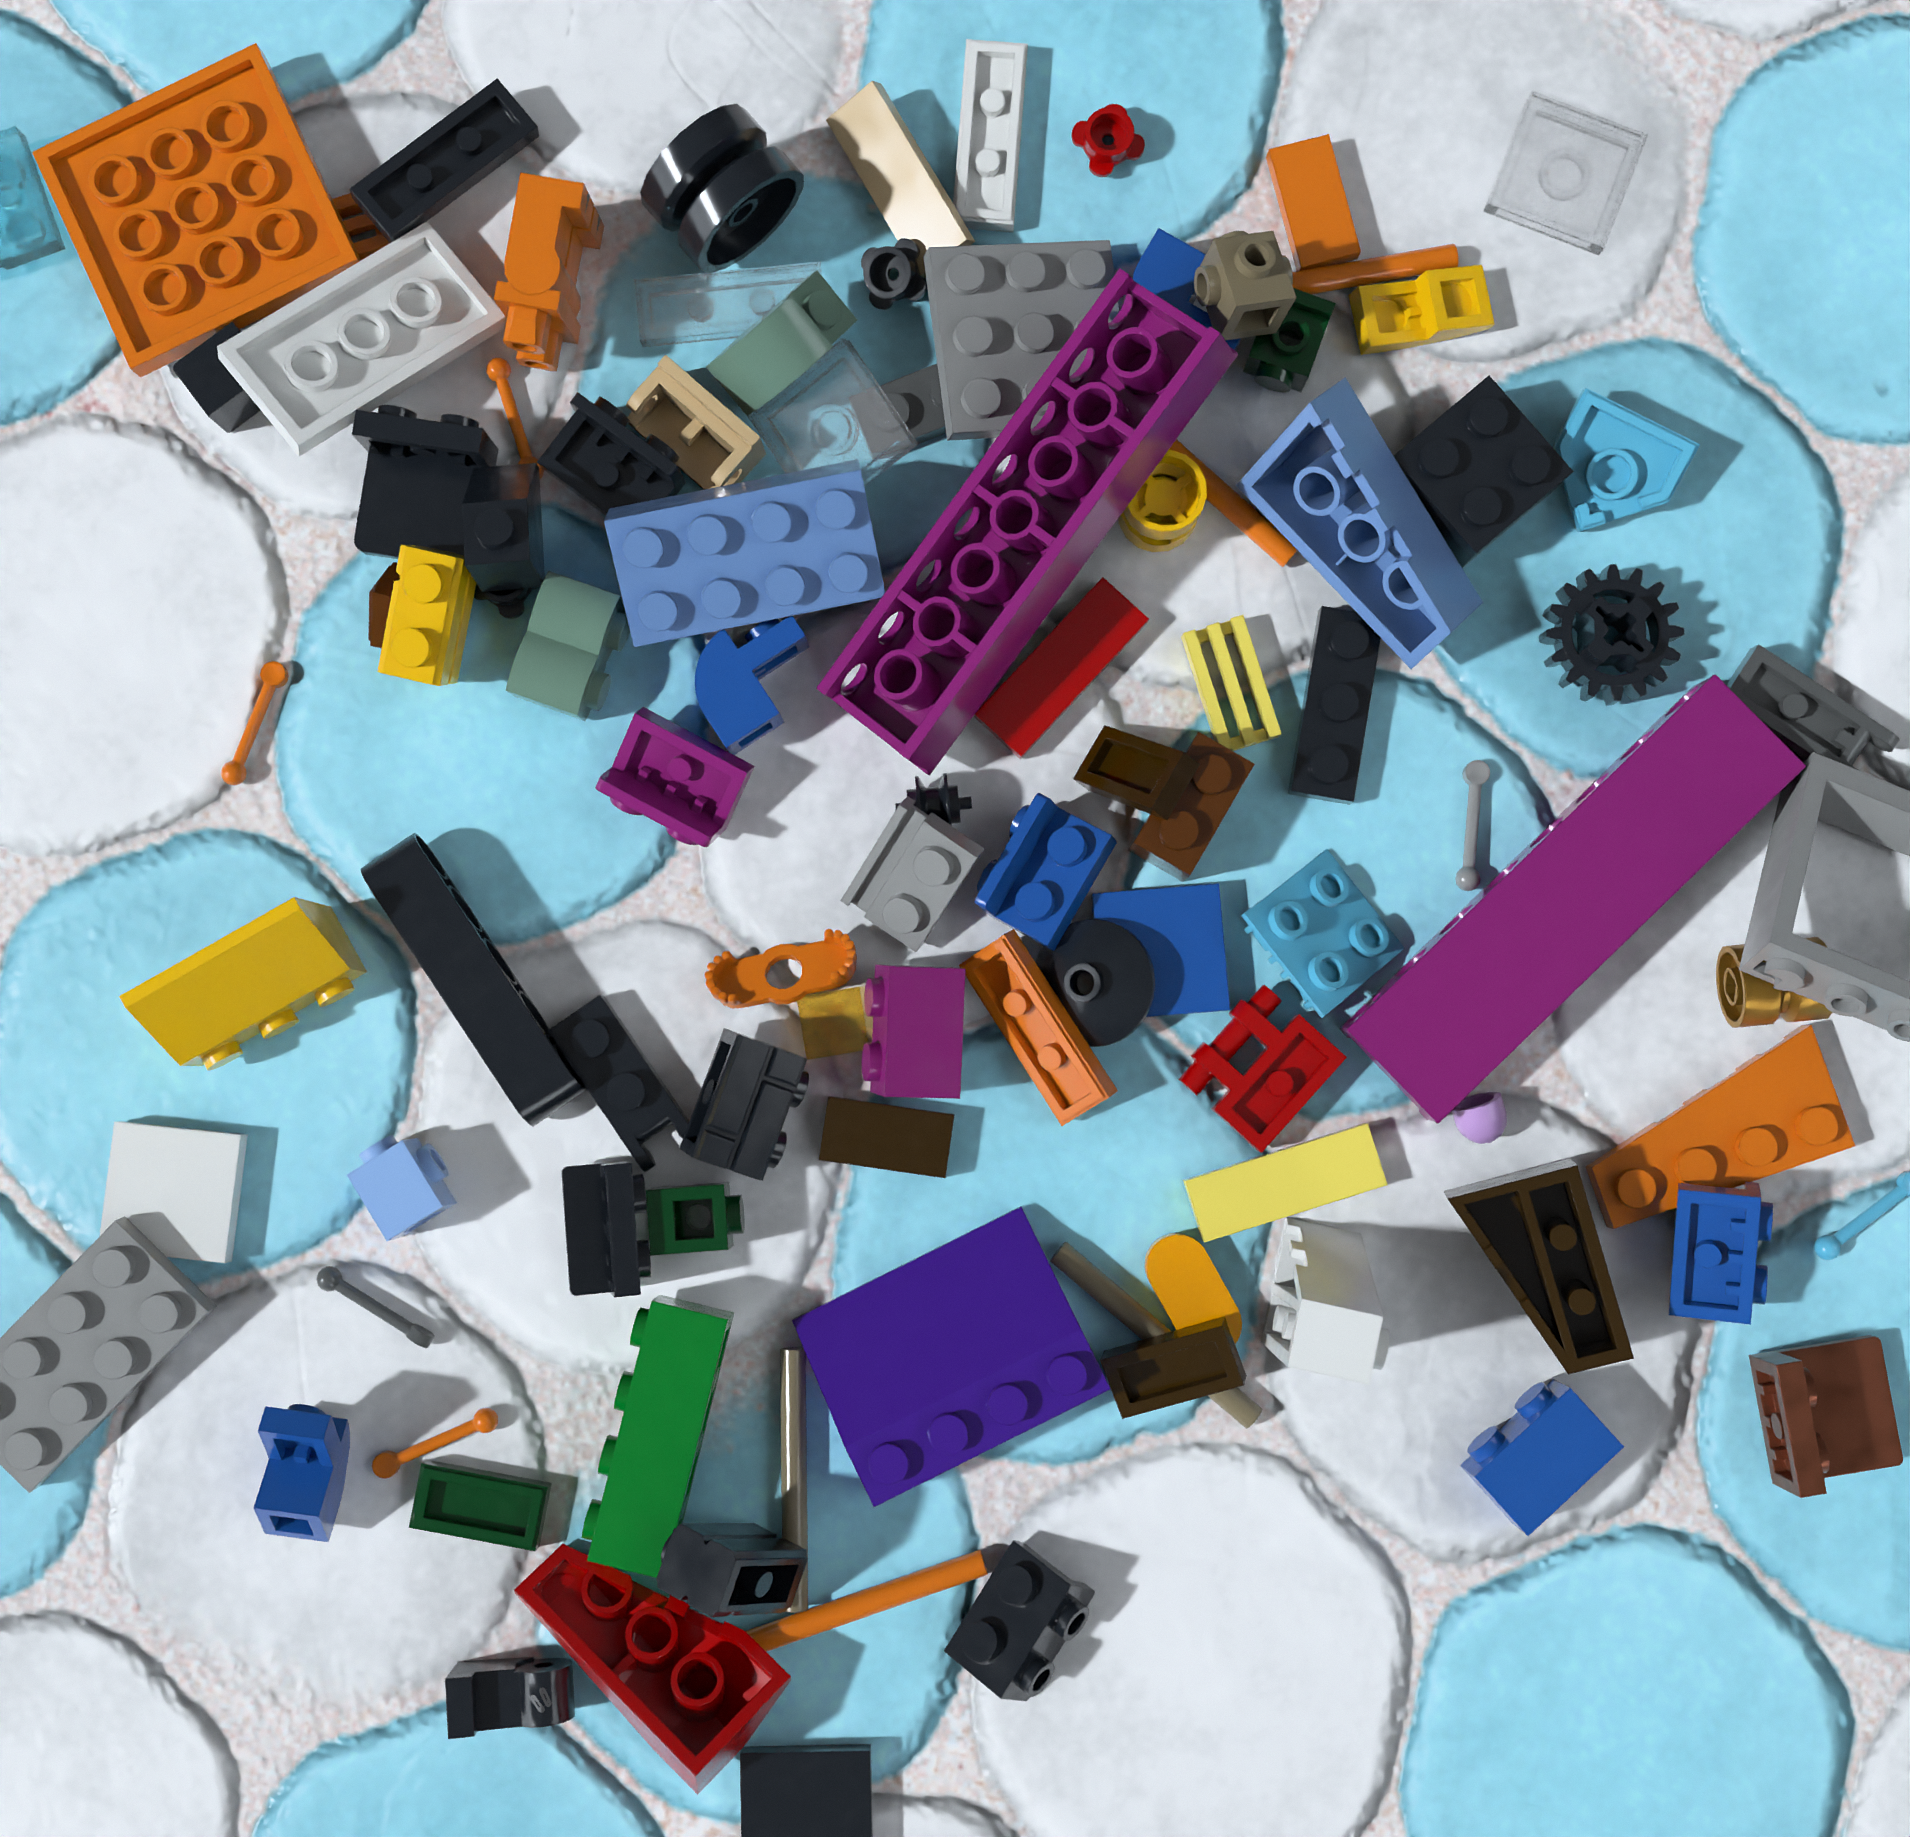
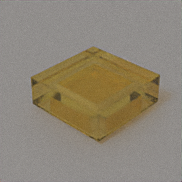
(833, 1023)

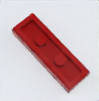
(1061, 668)

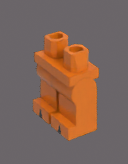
(542, 266)

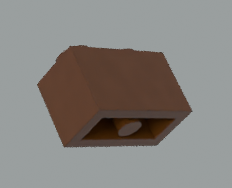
(1181, 840)

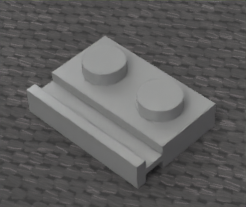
(912, 874)

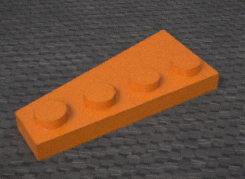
(1744, 1128)

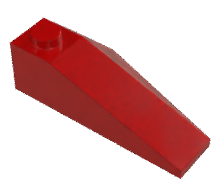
(669, 1670)

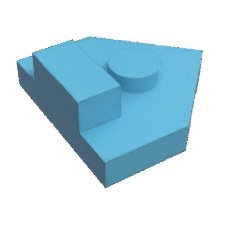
(1618, 461)

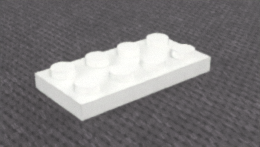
(361, 337)

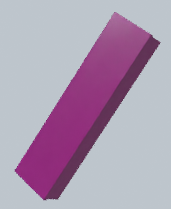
(1029, 525)
(1572, 897)

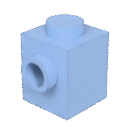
(401, 1185)

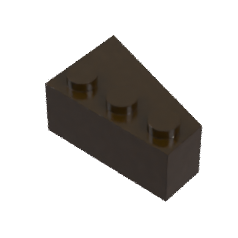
(1551, 1258)

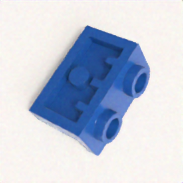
(1043, 871)
(1717, 1252)

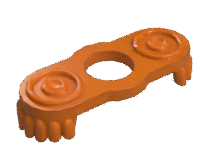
(745, 983)

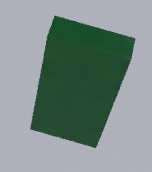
(480, 1505)

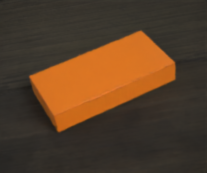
(1313, 203)

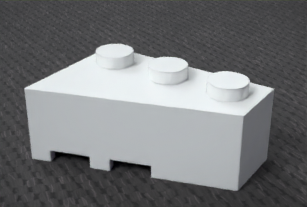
(1325, 1304)

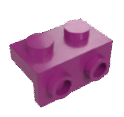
(675, 779)

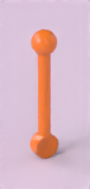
(499, 371)
(274, 676)
(389, 1462)

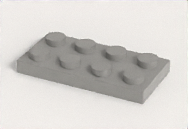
(89, 1348)

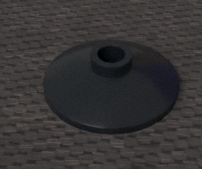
(1120, 973)

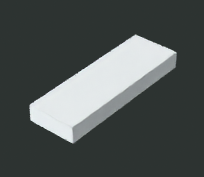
(990, 134)

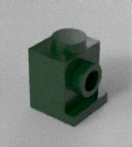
(1285, 366)
(670, 1225)

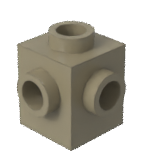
(1245, 284)

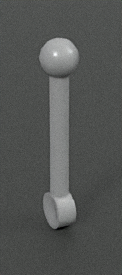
(1474, 775)

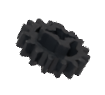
(1591, 621)

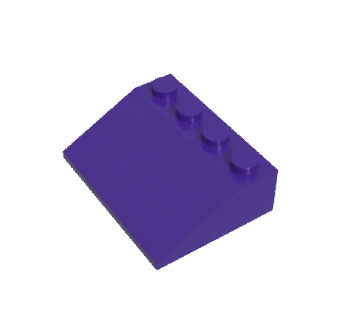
(948, 1356)

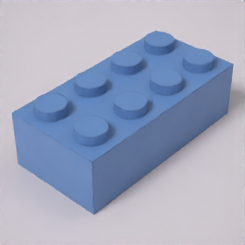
(745, 553)

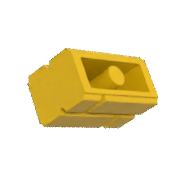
(427, 616)

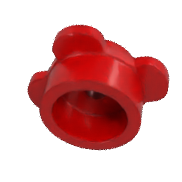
(1112, 122)

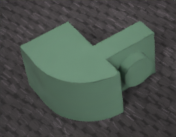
(782, 344)

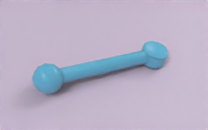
(1829, 1246)

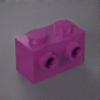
(915, 1031)

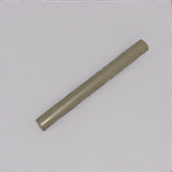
(1140, 1321)
(794, 1459)

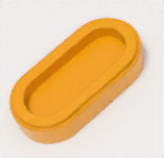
(1189, 1283)

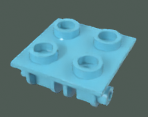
(1322, 933)

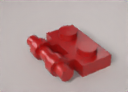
(1276, 1082)

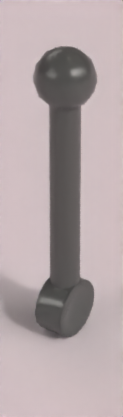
(330, 1279)

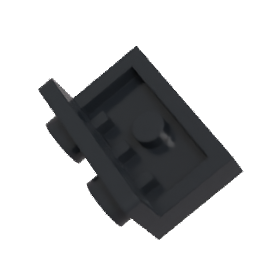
(607, 461)
(602, 1229)
(1020, 1624)

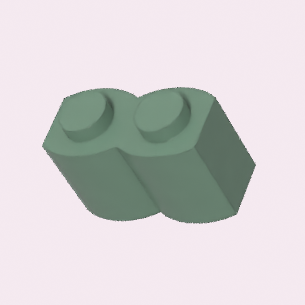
(568, 647)

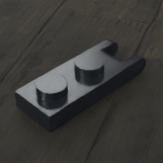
(618, 1077)

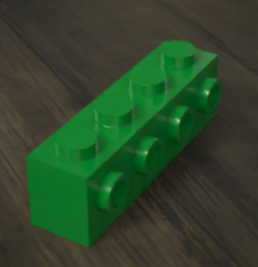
(659, 1433)

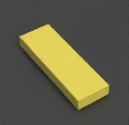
(1285, 1182)

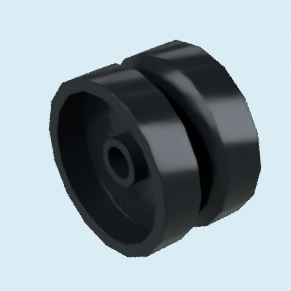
(721, 188)

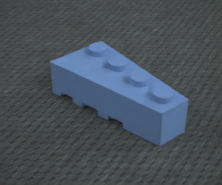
(1362, 524)

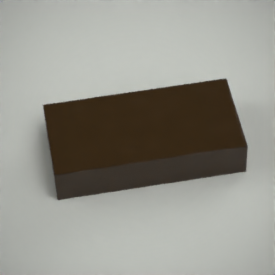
(1136, 772)
(886, 1137)
(1173, 1368)

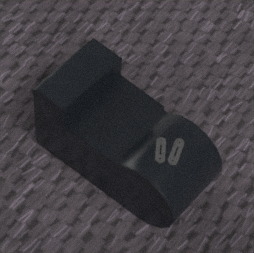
(508, 1694)

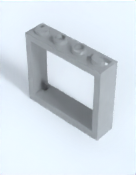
(1794, 964)

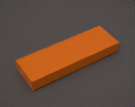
(1038, 1027)

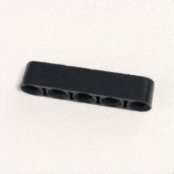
(472, 979)

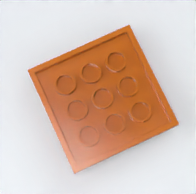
(196, 209)

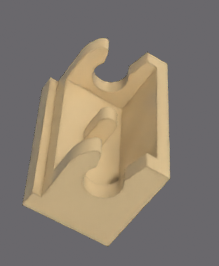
(705, 434)

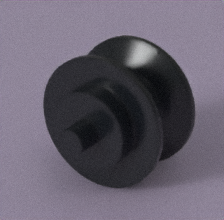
(939, 800)

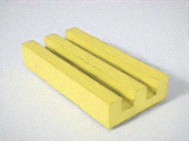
(1215, 635)

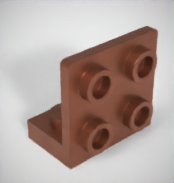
(1825, 1412)

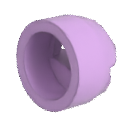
(1481, 1117)

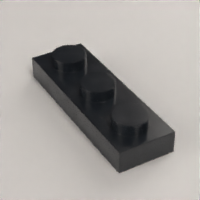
(445, 161)
(1335, 707)

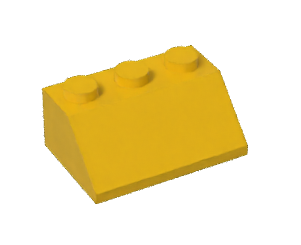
(247, 984)

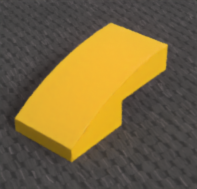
(1421, 311)

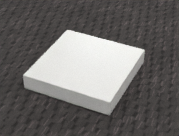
(177, 1187)

